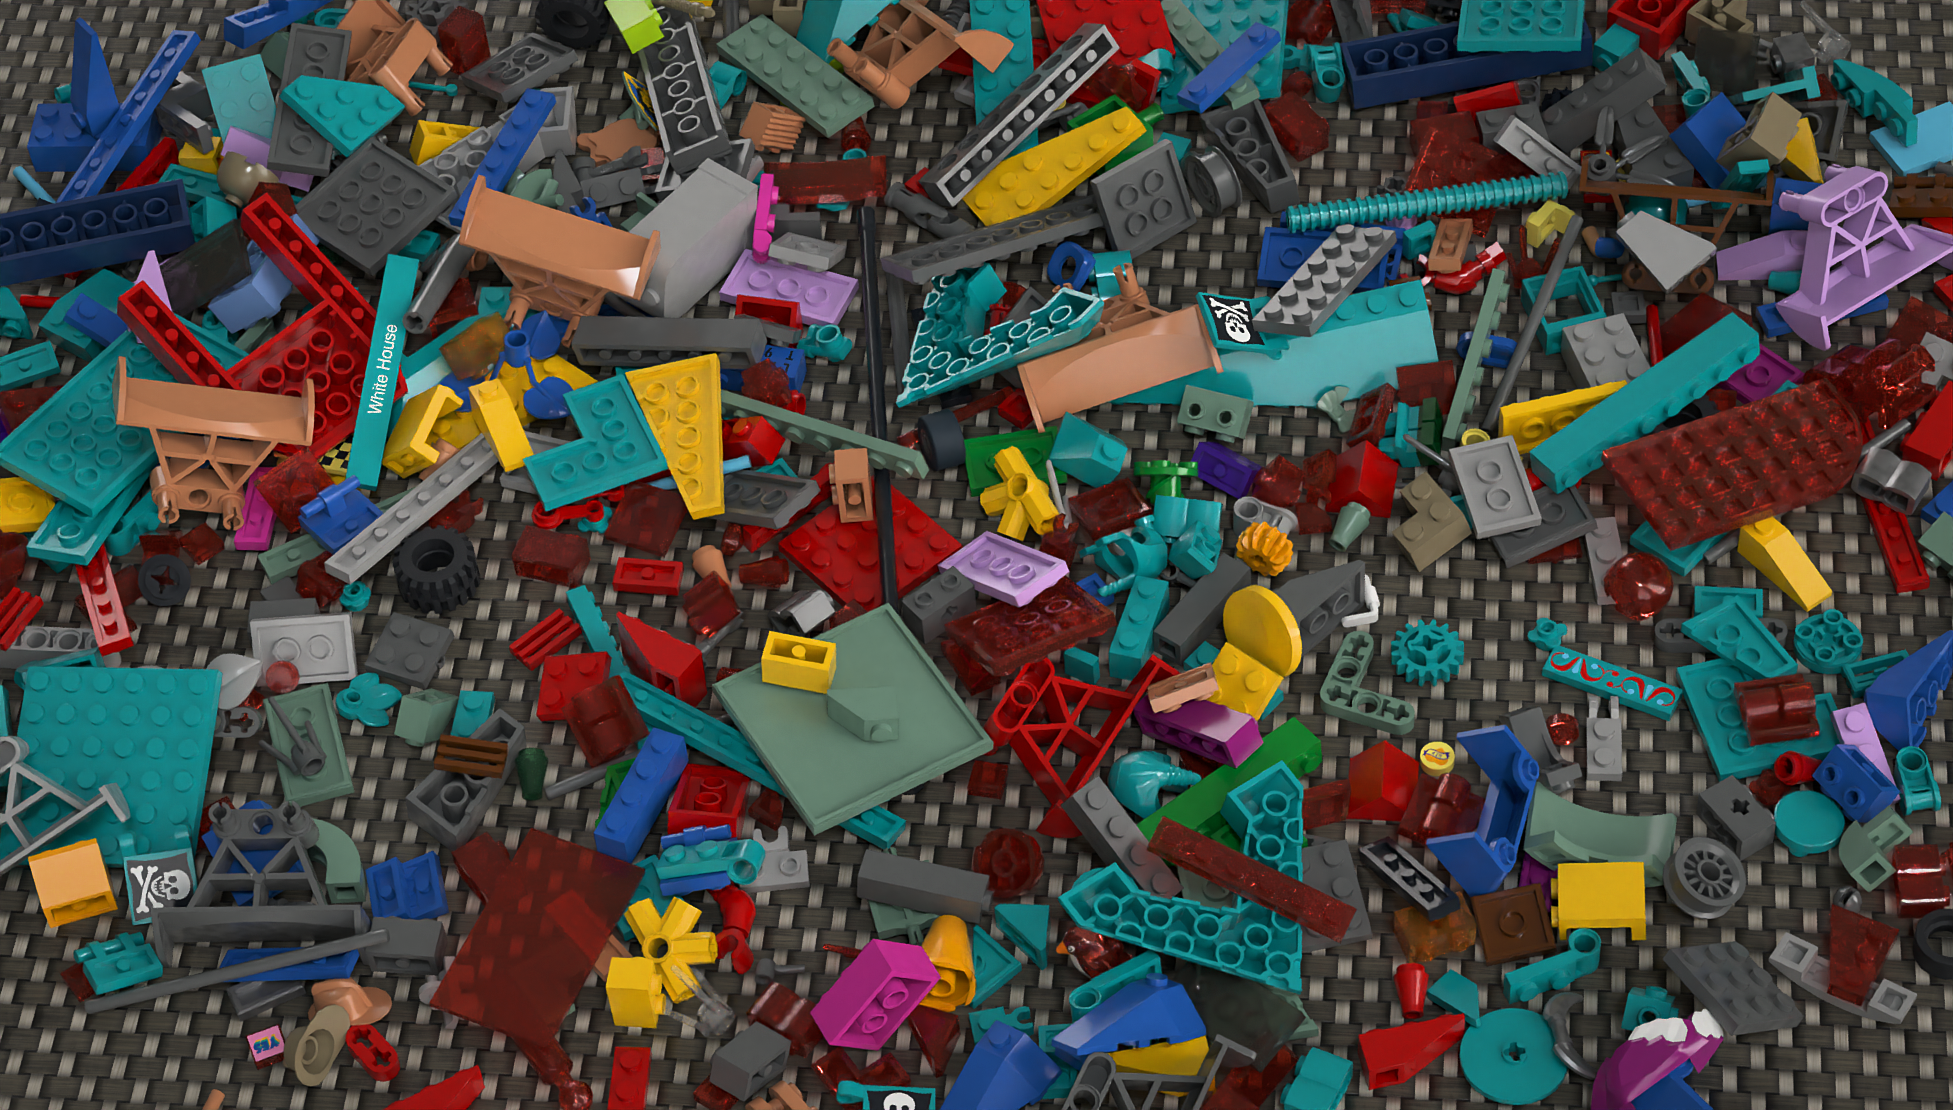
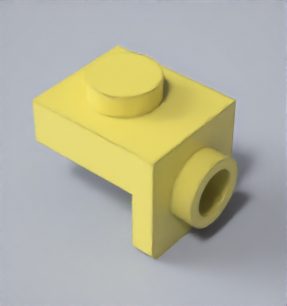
(1545, 220)

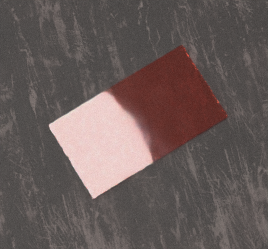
(538, 938)

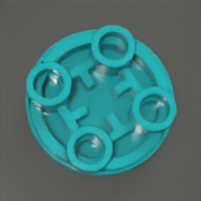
(1827, 642)
(1808, 822)

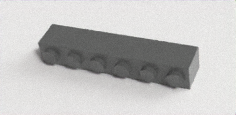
(667, 340)

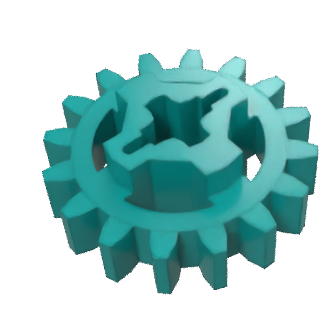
(1427, 652)

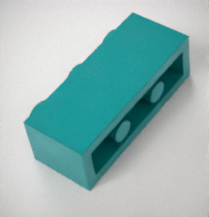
(1134, 635)

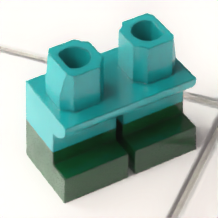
(1419, 422)

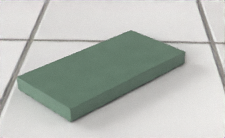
(316, 706)

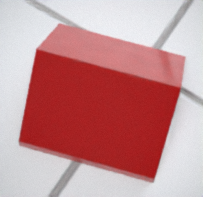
(1489, 98)
(773, 310)
(1366, 478)
(1381, 783)

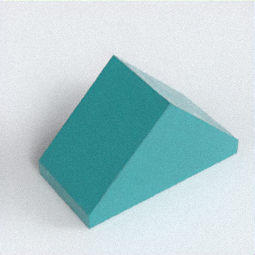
(1027, 928)

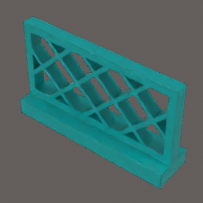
(1799, 85)

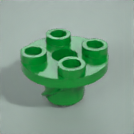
(1165, 477)

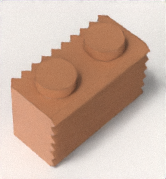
(772, 127)

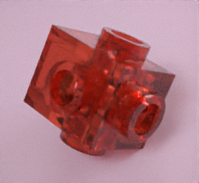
(767, 384)
(1278, 483)
(316, 583)

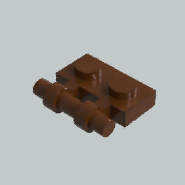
(1913, 200)

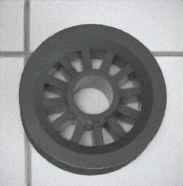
(1213, 181)
(1704, 878)

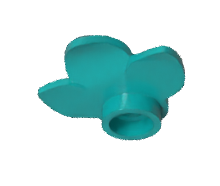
(367, 700)

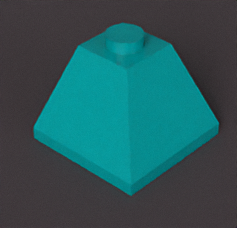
(1087, 451)

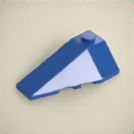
(91, 84)
(1909, 692)
(1133, 1017)
(1003, 1073)

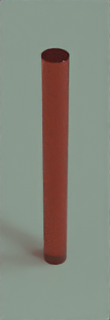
(963, 413)

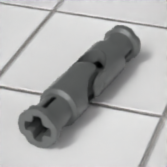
(926, 212)

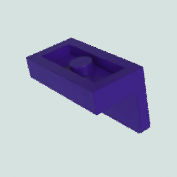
(1225, 468)

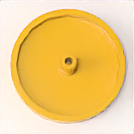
(1263, 628)

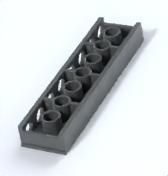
(684, 94)

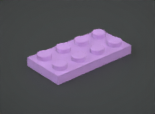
(821, 294)
(1006, 568)

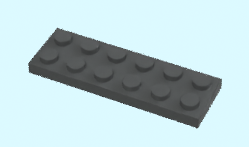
(294, 142)
(1324, 280)

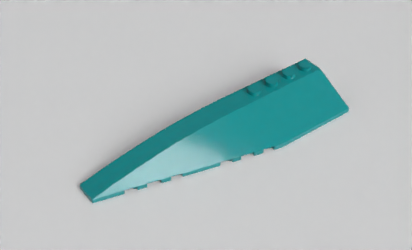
(1352, 350)

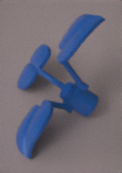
(536, 340)

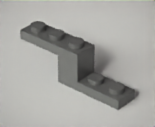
(183, 110)

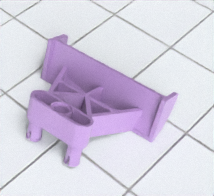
(1864, 274)

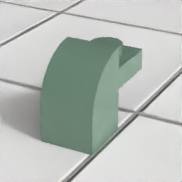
(1865, 847)

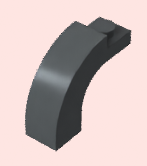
(1531, 731)

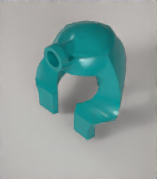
(1144, 555)
(1140, 774)

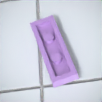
(1856, 728)

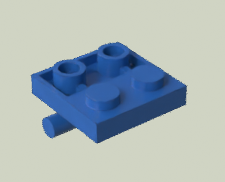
(338, 514)
(693, 836)

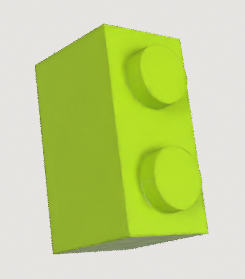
(636, 22)

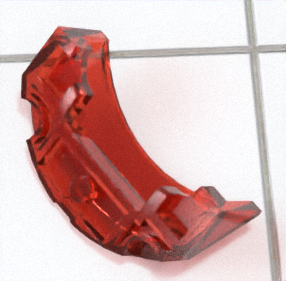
(829, 180)
(1247, 1088)

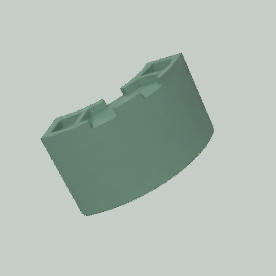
(1574, 834)

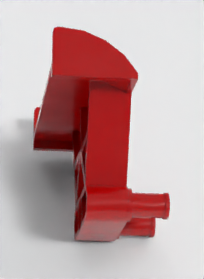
(1038, 679)

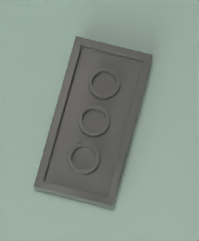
(764, 498)

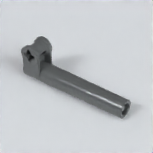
(443, 271)

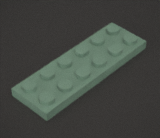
(795, 75)

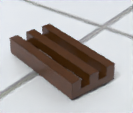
(472, 751)

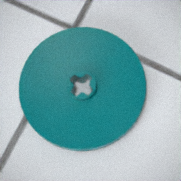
(1495, 1074)

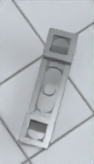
(1803, 966)

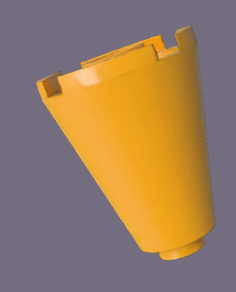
(951, 955)

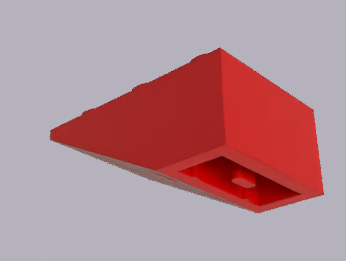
(662, 660)

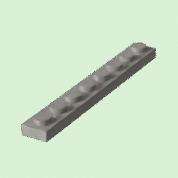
(412, 511)

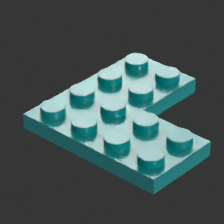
(243, 97)
(612, 448)
(1714, 709)

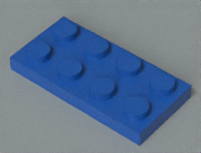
(1286, 252)

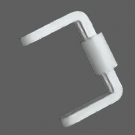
(1372, 603)

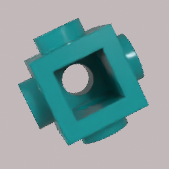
(1641, 1001)

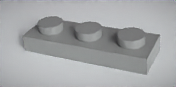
(1535, 150)
(1602, 551)

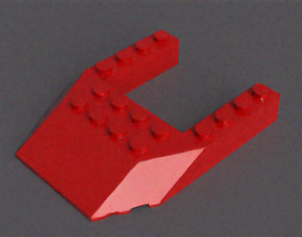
(322, 345)

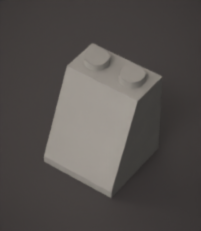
(1663, 249)

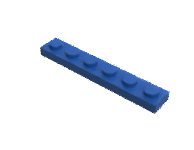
(508, 147)

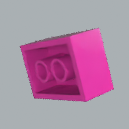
(875, 994)

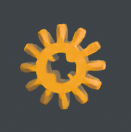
(1264, 549)

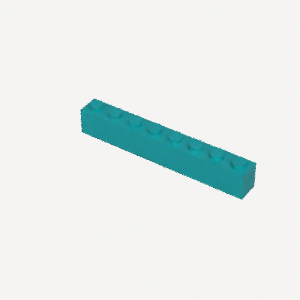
(1645, 402)

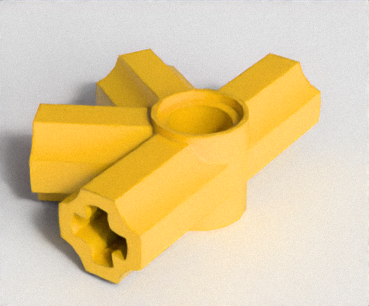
(1020, 498)
(683, 946)

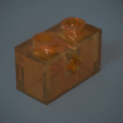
(476, 347)
(1427, 940)

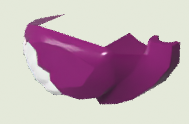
(1653, 1053)

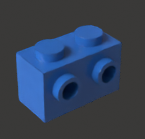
(1855, 783)

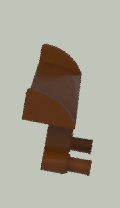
(1701, 279)

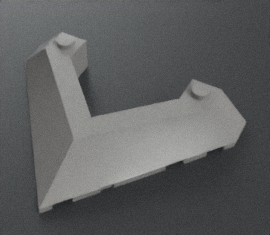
(461, 160)

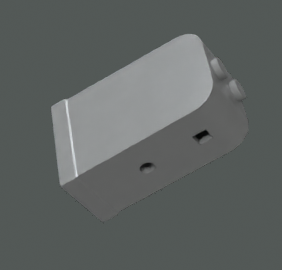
(701, 238)

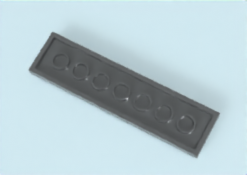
(995, 241)

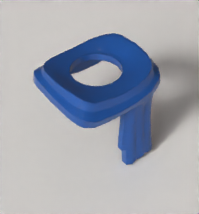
(1084, 264)

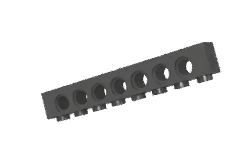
(1019, 114)

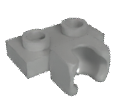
(781, 867)

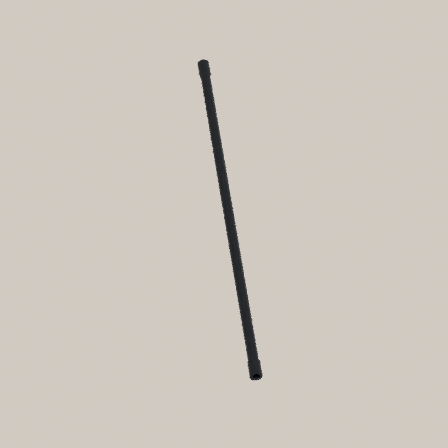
(887, 561)

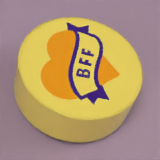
(1437, 758)

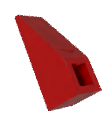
(1933, 435)
(751, 437)
(1402, 1051)
(451, 1094)

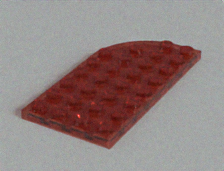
(1741, 463)

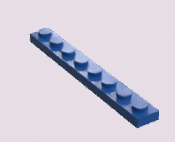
(131, 116)

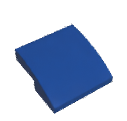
(408, 888)

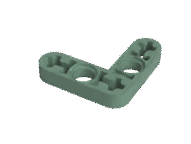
(1349, 689)

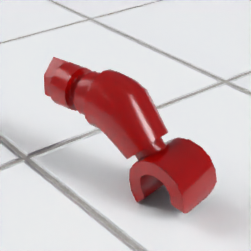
(1470, 273)
(738, 918)

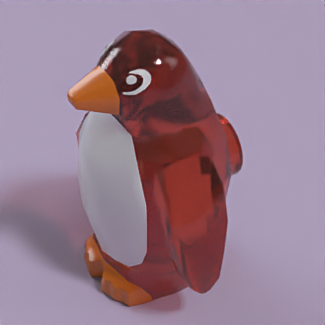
(1092, 951)

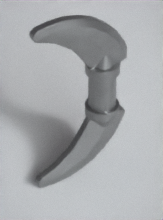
(1555, 1013)

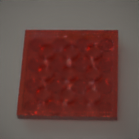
(1011, 636)

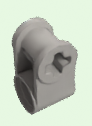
(1251, 510)

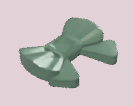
(1330, 404)

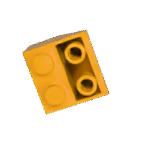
(73, 882)

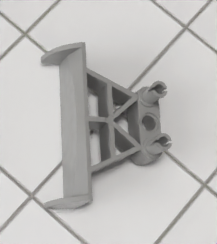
(12, 753)

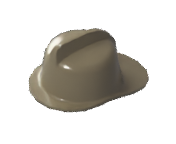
(314, 1047)

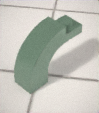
(344, 871)

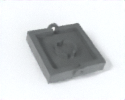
(409, 650)

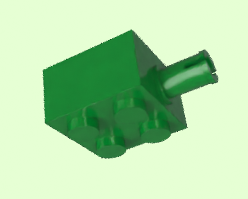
(1148, 117)

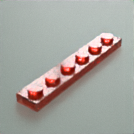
(1251, 879)

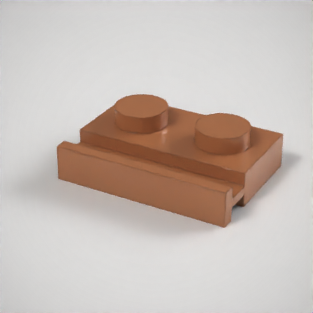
(1189, 685)

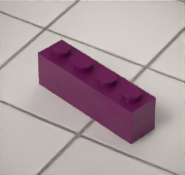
(1203, 729)

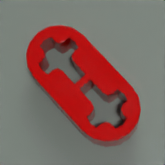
(367, 1056)

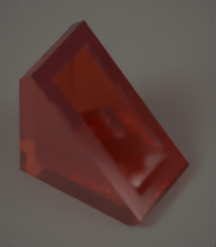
(935, 1034)

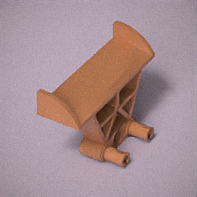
(389, 50)
(911, 50)
(555, 257)
(1123, 354)
(215, 413)

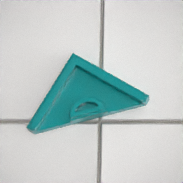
(992, 965)

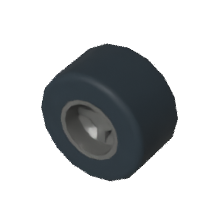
(941, 440)

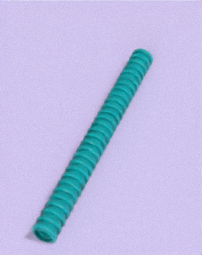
(1427, 202)

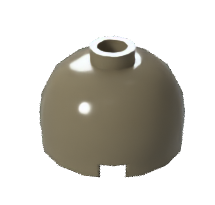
(240, 178)

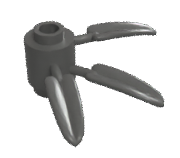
(1603, 166)

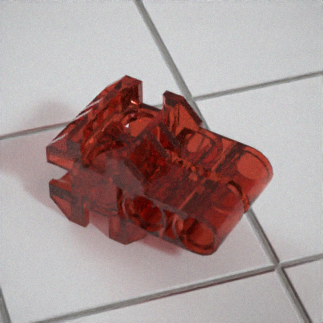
(1875, 380)

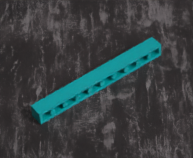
(596, 633)

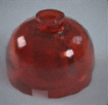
(1639, 585)
(1010, 860)

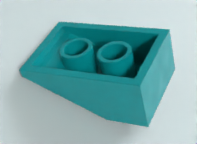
(104, 289)

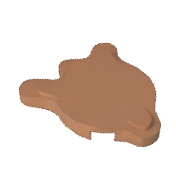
(616, 140)

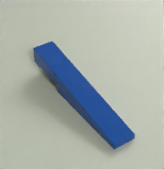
(263, 20)

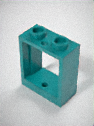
(1570, 282)

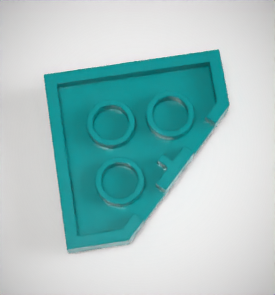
(342, 110)

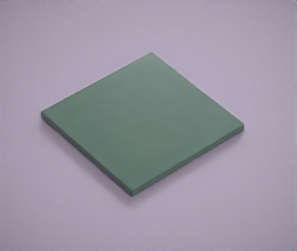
(825, 766)

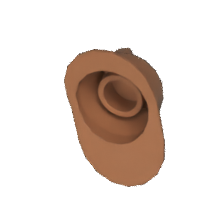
(362, 1004)

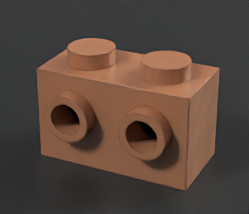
(853, 485)

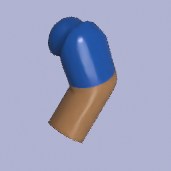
(1602, 246)

